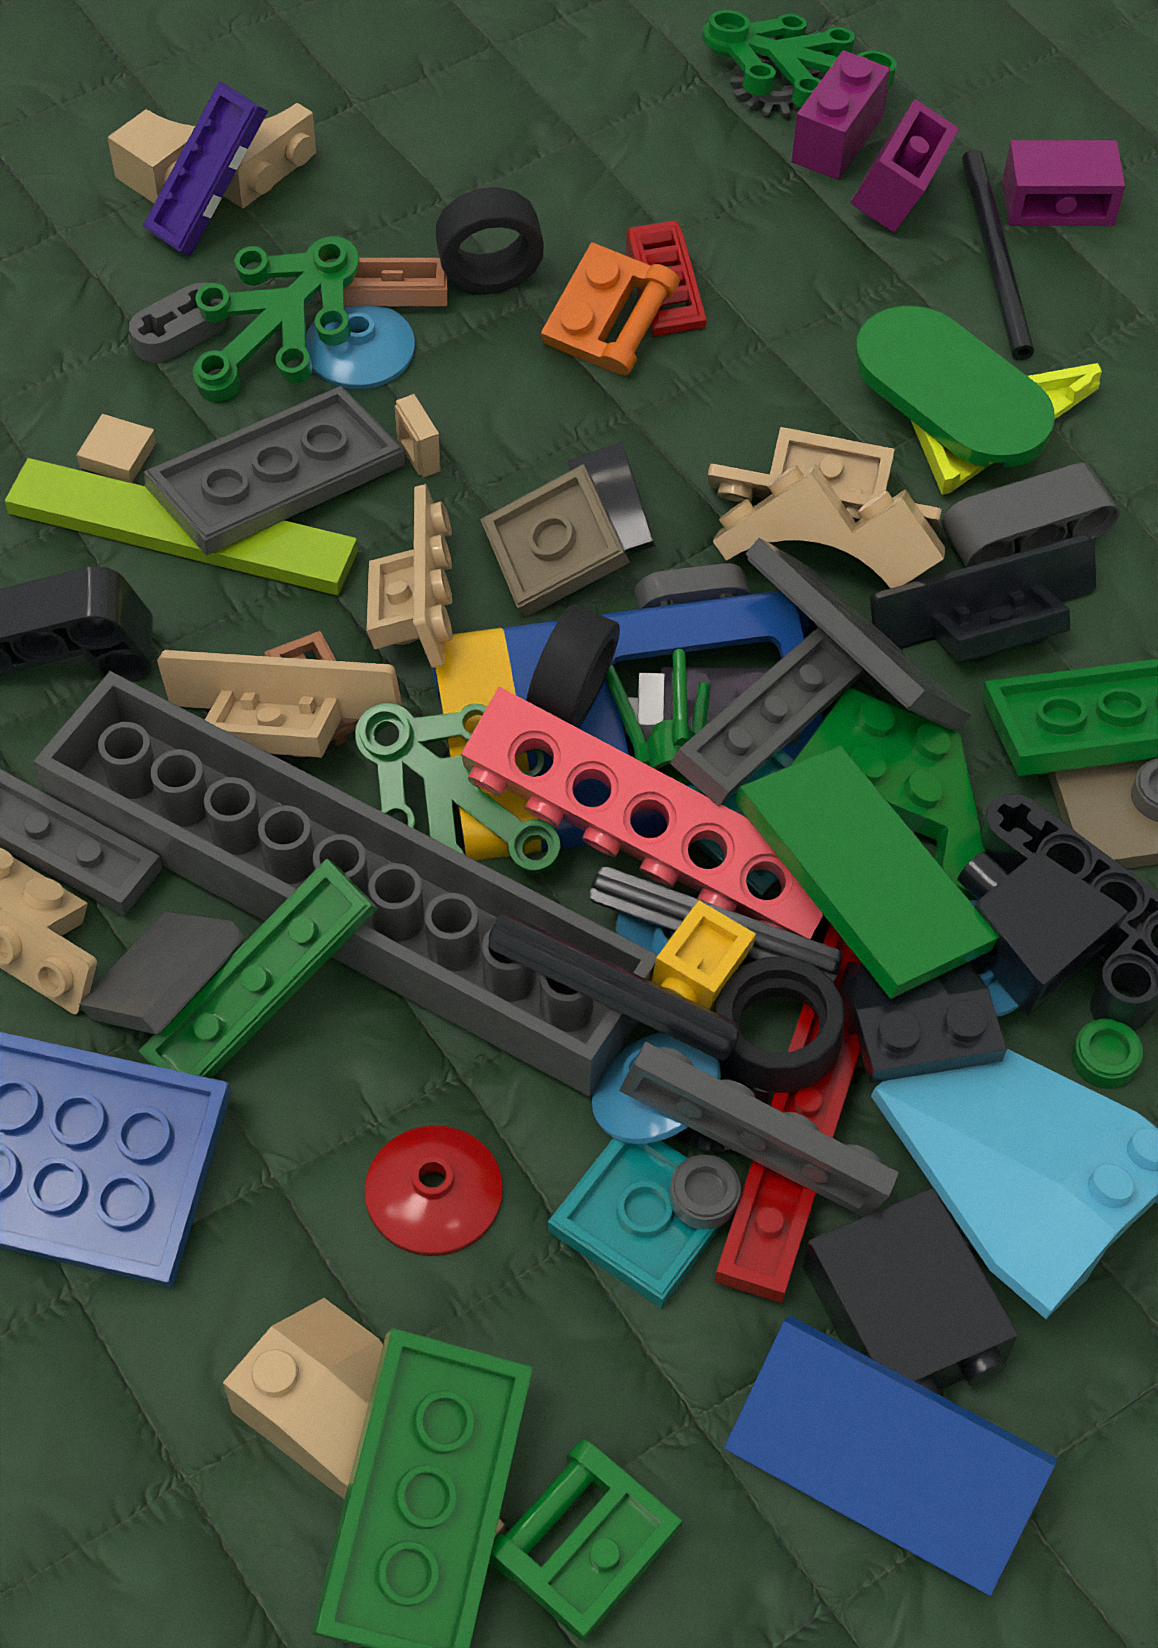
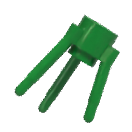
(667, 734)

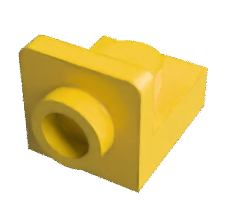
(702, 955)

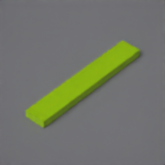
(135, 517)

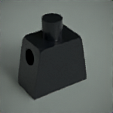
(1044, 922)

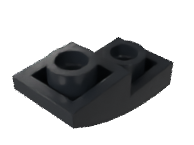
(619, 493)

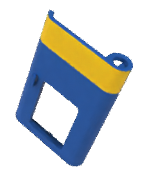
(508, 657)

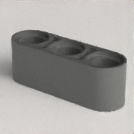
(1030, 514)

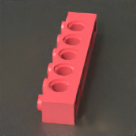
(516, 725)

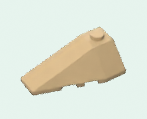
(310, 1390)

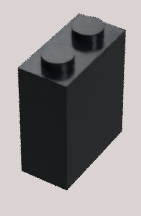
(912, 1294)

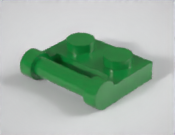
(601, 1554)

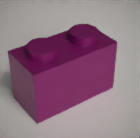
(840, 115)
(904, 165)
(1063, 182)

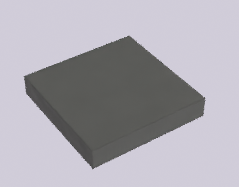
(162, 971)

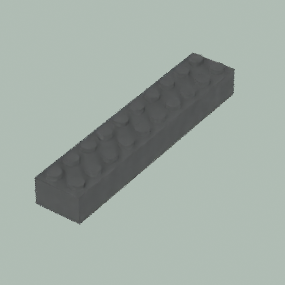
(263, 827)

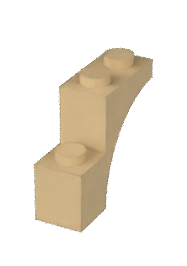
(150, 146)
(804, 507)

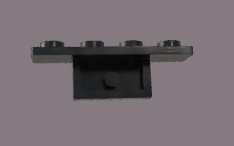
(991, 602)

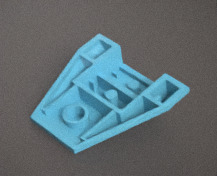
(1028, 1167)

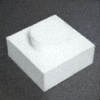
(650, 702)

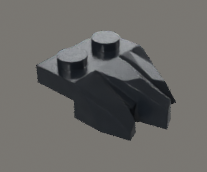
(923, 1030)

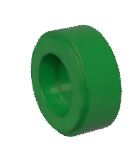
(1107, 1053)

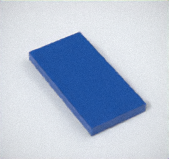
(890, 1454)

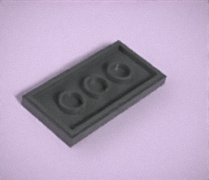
(273, 469)
(858, 636)

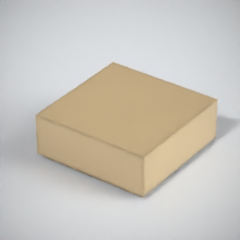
(417, 436)
(116, 448)

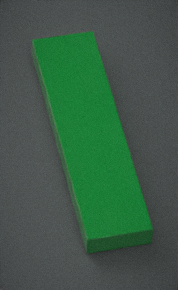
(262, 974)

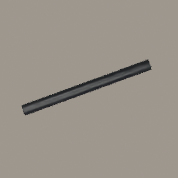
(998, 255)

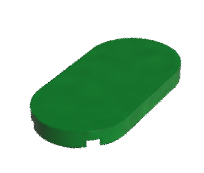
(954, 386)

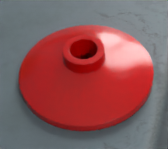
(440, 1217)

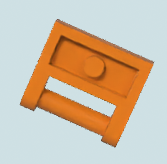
(595, 301)

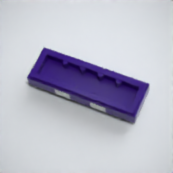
(205, 168)

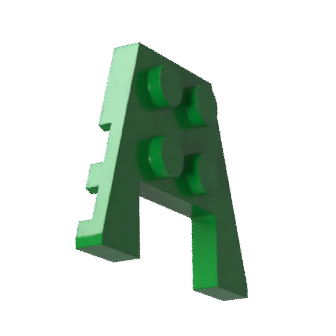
(913, 767)

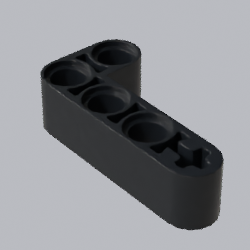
(74, 615)
(1021, 827)

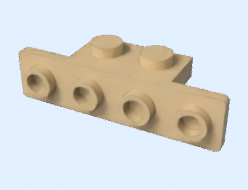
(851, 467)
(412, 588)
(277, 701)
(32, 923)

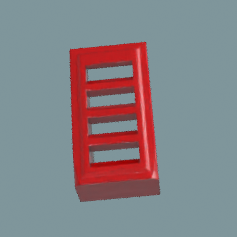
(666, 246)

